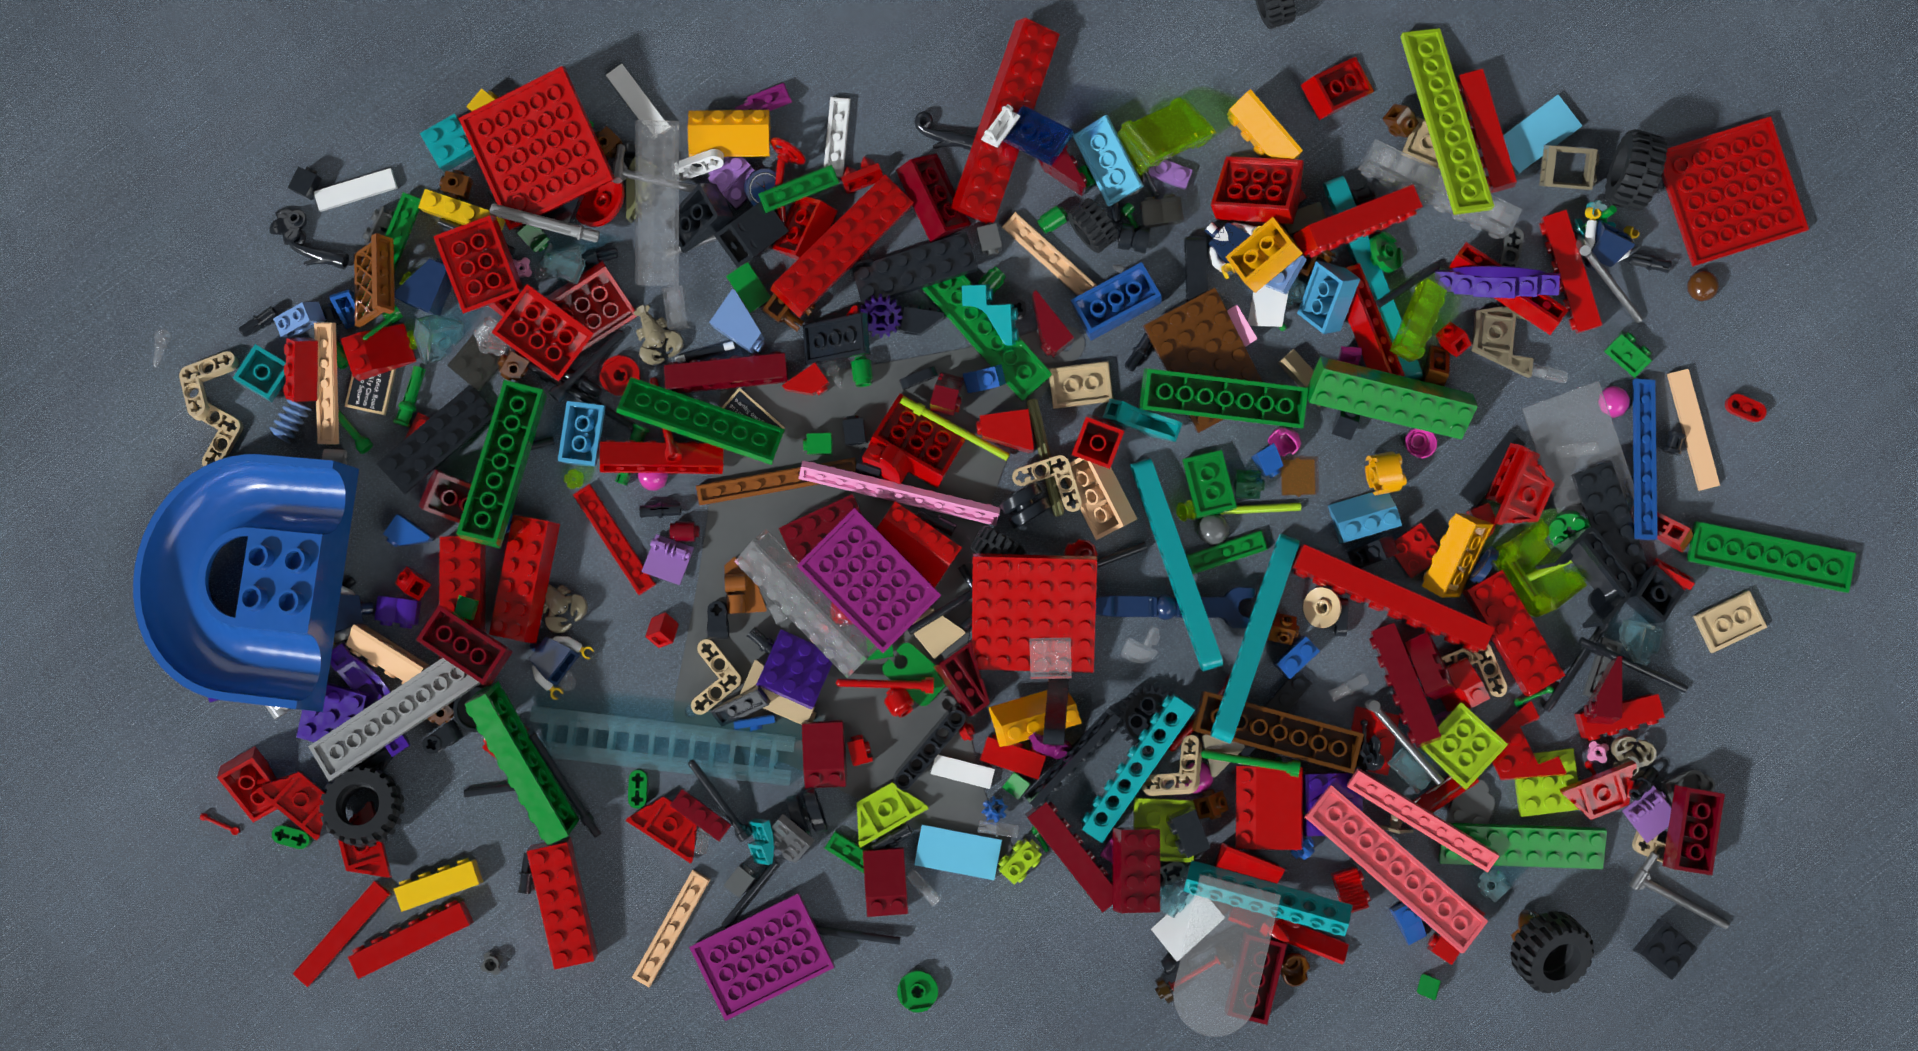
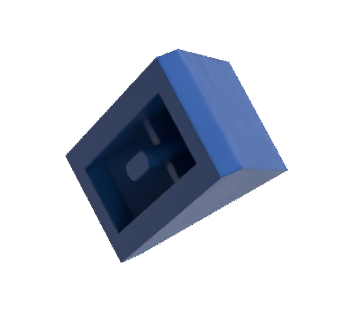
(345, 306)

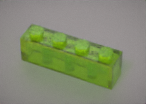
(1419, 320)

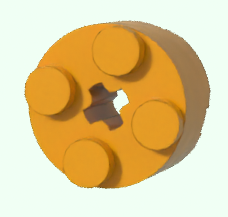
(1385, 473)

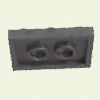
(790, 839)

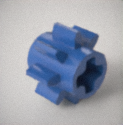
(992, 813)
(1307, 848)

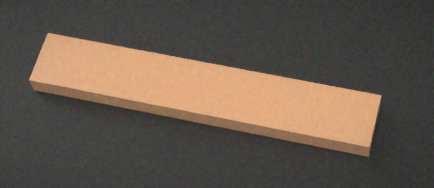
(1048, 255)
(327, 384)
(1693, 428)
(671, 928)

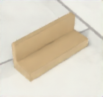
(1297, 369)

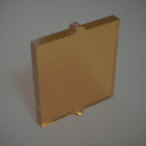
(1298, 477)

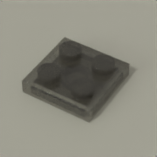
(473, 365)

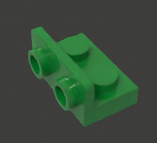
(1628, 353)

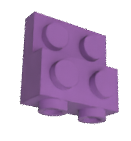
(731, 179)

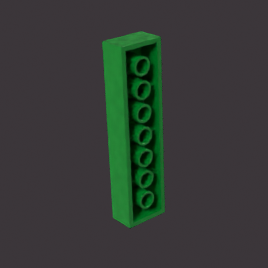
(1223, 398)
(1391, 398)
(501, 464)
(522, 763)

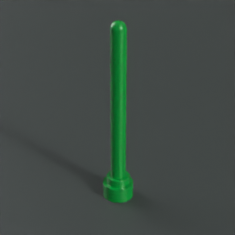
(362, 444)
(1291, 767)

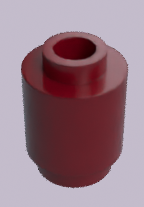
(684, 531)

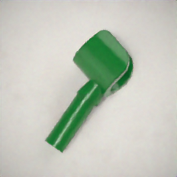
(1126, 211)
(1040, 839)

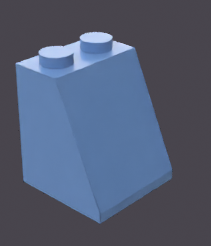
(737, 324)

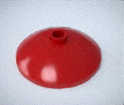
(601, 205)

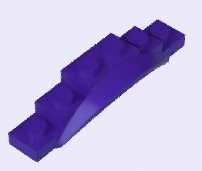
(1498, 281)
(366, 680)

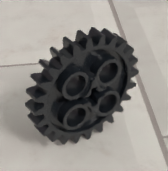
(1136, 702)

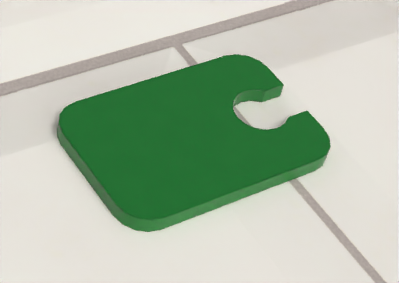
(917, 668)

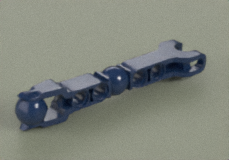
(1166, 606)

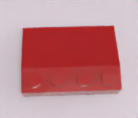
(1258, 189)
(479, 263)
(595, 302)
(542, 332)
(924, 442)
(918, 543)
(1268, 809)

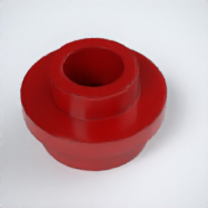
(967, 731)

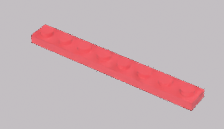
(1423, 820)

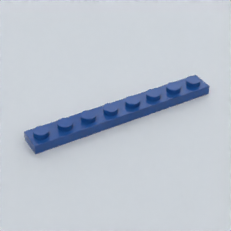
(1644, 459)

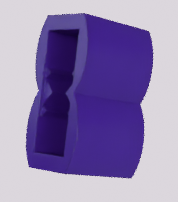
(398, 611)

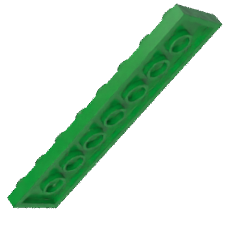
(1019, 364)
(700, 420)
(1771, 557)
(1535, 845)

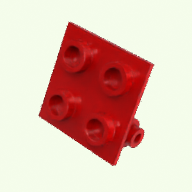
(1415, 550)

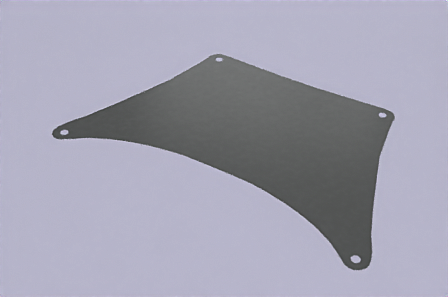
(737, 522)

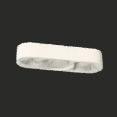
(710, 161)

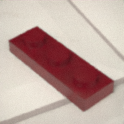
(701, 815)

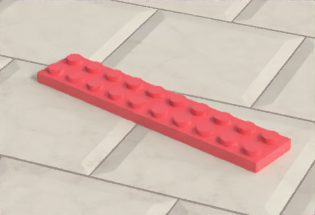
(1396, 869)

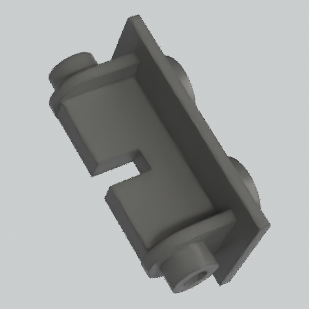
(380, 219)

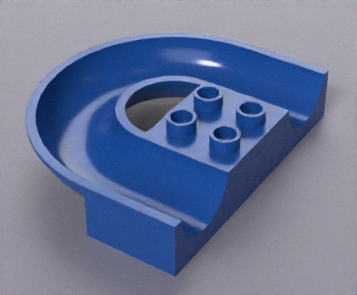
(289, 586)

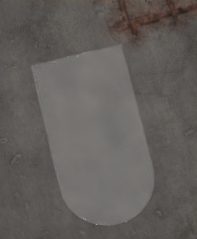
(1574, 435)
(1223, 956)

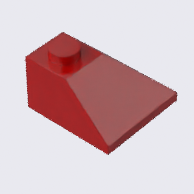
(1468, 686)

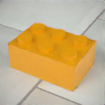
(1264, 255)

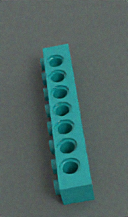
(1101, 828)
(1293, 905)

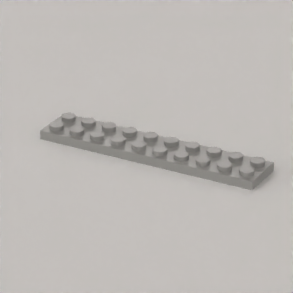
(390, 717)

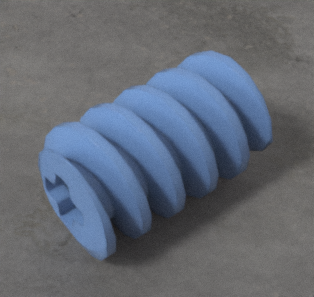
(289, 420)

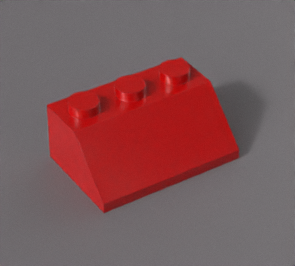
(806, 224)
(1377, 728)
(1248, 864)

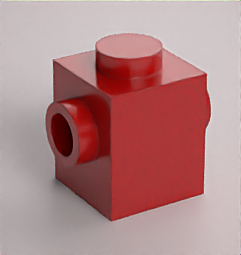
(1453, 339)
(412, 583)

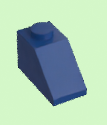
(984, 378)
(1268, 461)
(405, 533)
(1408, 923)

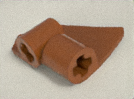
(741, 591)

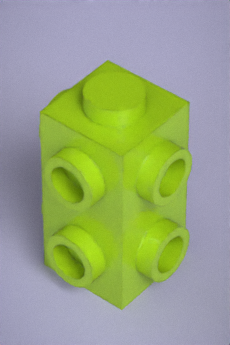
(1024, 855)

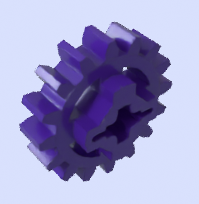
(882, 307)

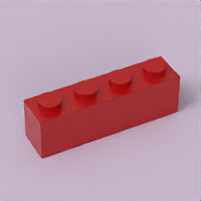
(1634, 712)

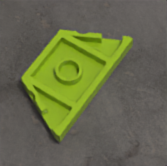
(885, 811)

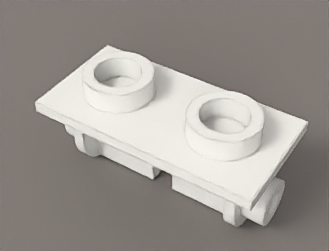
(1001, 126)

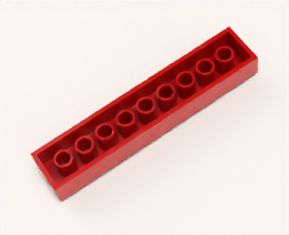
(1016, 85)
(1392, 598)

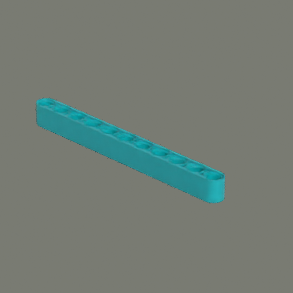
(1340, 200)
(1176, 564)
(1254, 638)

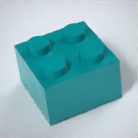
(448, 143)
(262, 373)

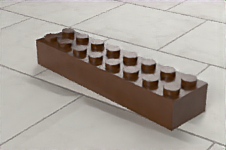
(1285, 734)

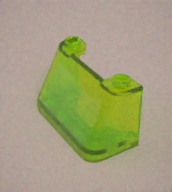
(1165, 134)
(1520, 556)

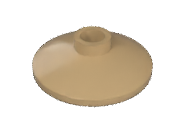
(1314, 609)

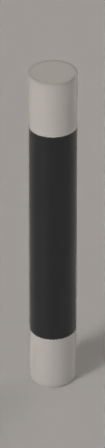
(705, 352)

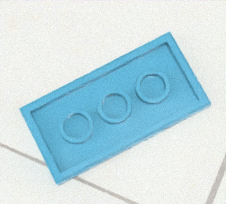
(1545, 126)
(1107, 160)
(958, 852)

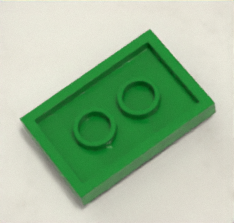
(1209, 484)

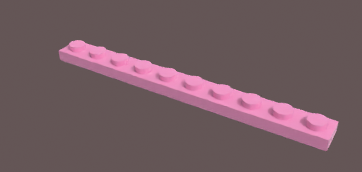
(899, 492)

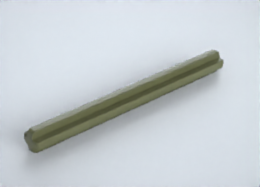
(1044, 452)

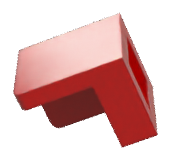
(662, 630)

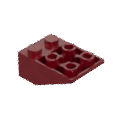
(1065, 171)

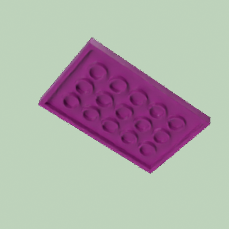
(868, 580)
(762, 956)

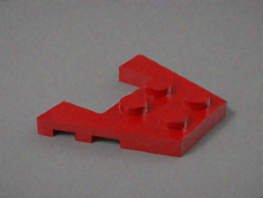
(1517, 758)

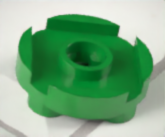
(1385, 252)
(1562, 521)
(926, 998)

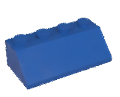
(1116, 301)

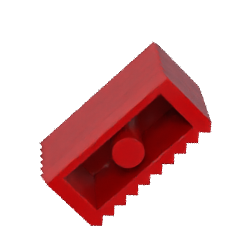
(1350, 888)

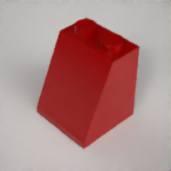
(1007, 429)
(1098, 441)

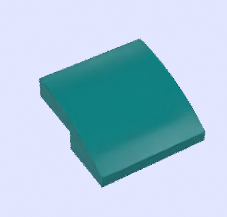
(763, 847)

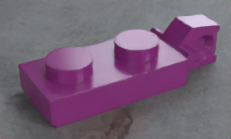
(767, 99)
(1053, 751)

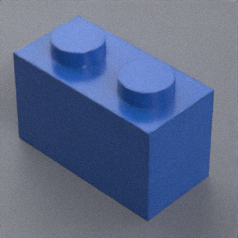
(1296, 657)

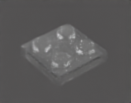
(1050, 658)

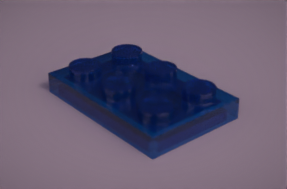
(1038, 135)

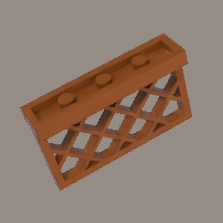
(381, 285)

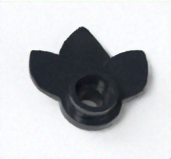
(286, 224)
(1374, 760)

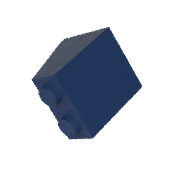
(426, 288)

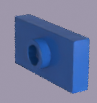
(755, 723)

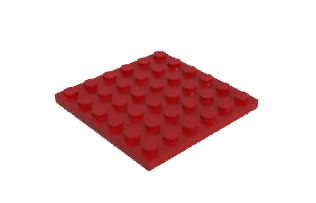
(537, 146)
(1732, 192)
(1032, 599)

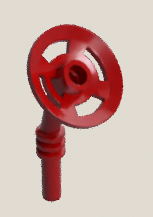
(785, 154)

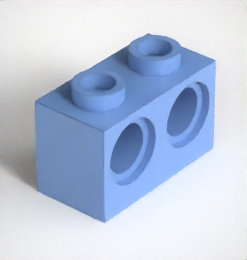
(299, 319)

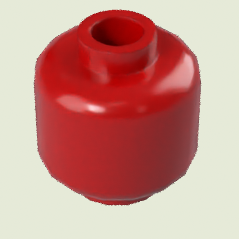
(899, 702)

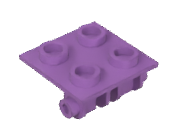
(667, 559)
(1649, 814)

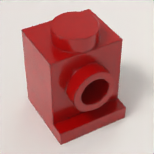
(859, 750)

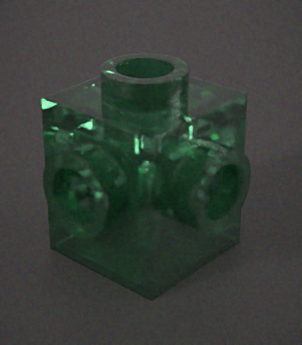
(1248, 484)

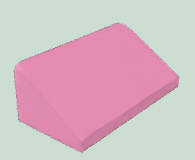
(1242, 326)

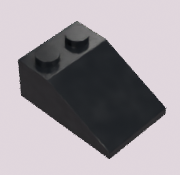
(702, 215)

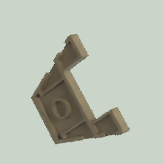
(1495, 339)

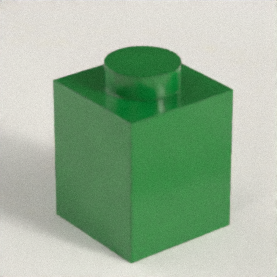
(818, 444)

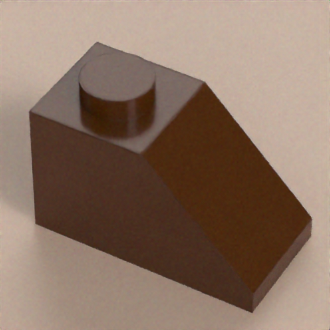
(1437, 366)

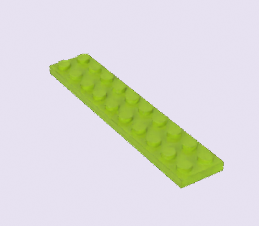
(1447, 121)

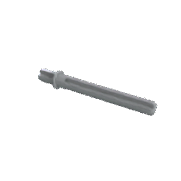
(573, 230)

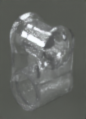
(486, 340)

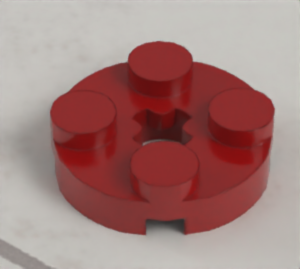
(609, 372)

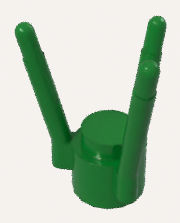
(390, 319)

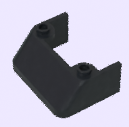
(1600, 567)

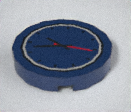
(758, 182)
(1484, 565)

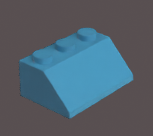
(1328, 297)
(581, 433)
(1364, 516)

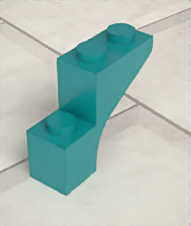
(1001, 315)
(1142, 421)

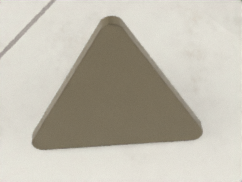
(1217, 745)
(1395, 826)

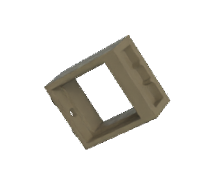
(1548, 167)

